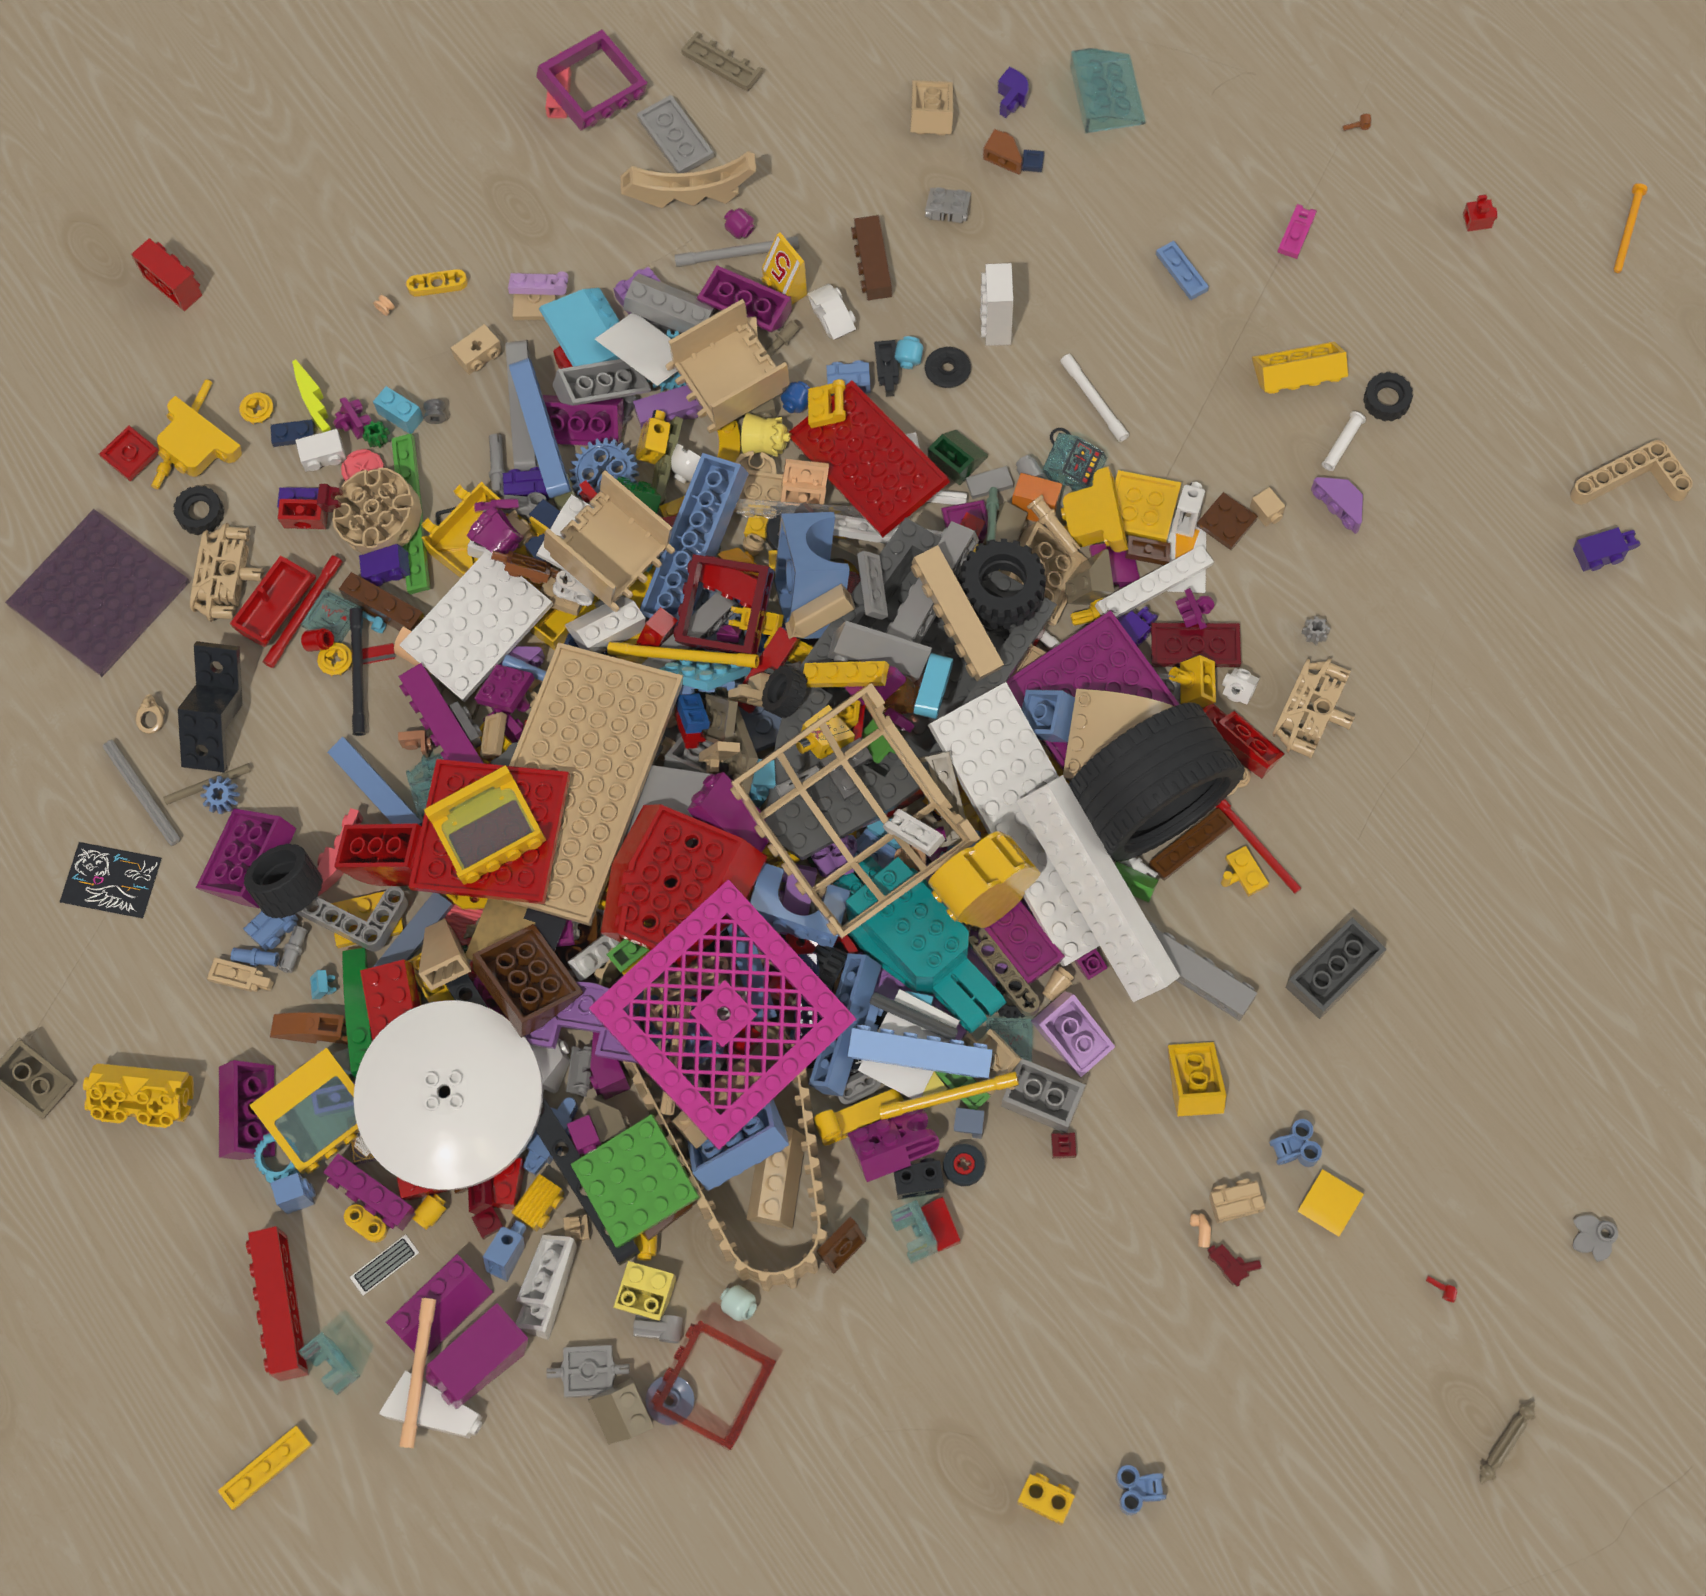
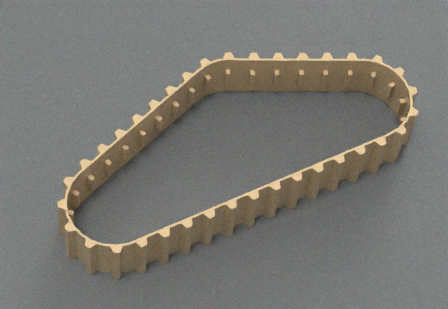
(606, 978)

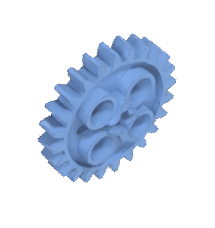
(588, 463)

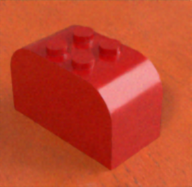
(378, 853)

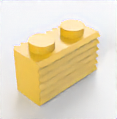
(538, 1203)

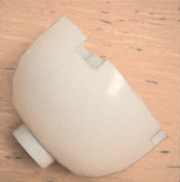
(684, 463)

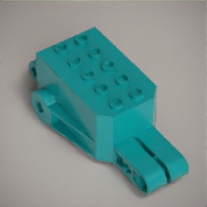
(919, 942)

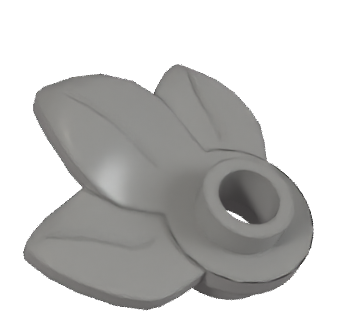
(1591, 1239)

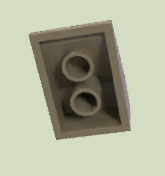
(32, 1078)

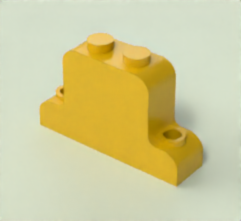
(193, 441)
(1095, 513)

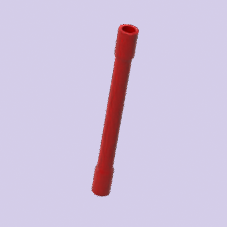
(278, 648)

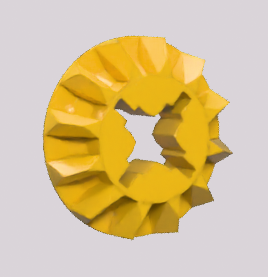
(251, 402)
(325, 656)

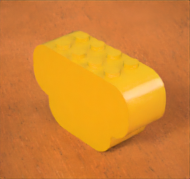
(984, 880)

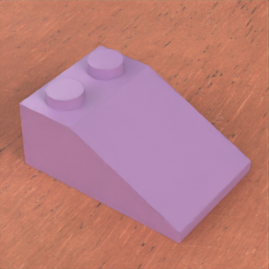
(1073, 1033)

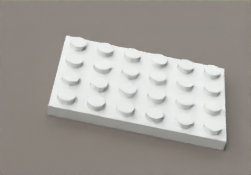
(476, 625)

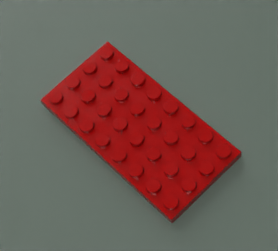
(871, 461)

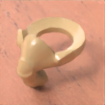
(149, 704)

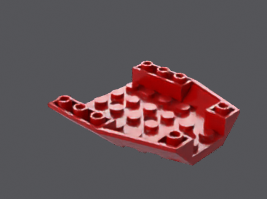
(658, 852)

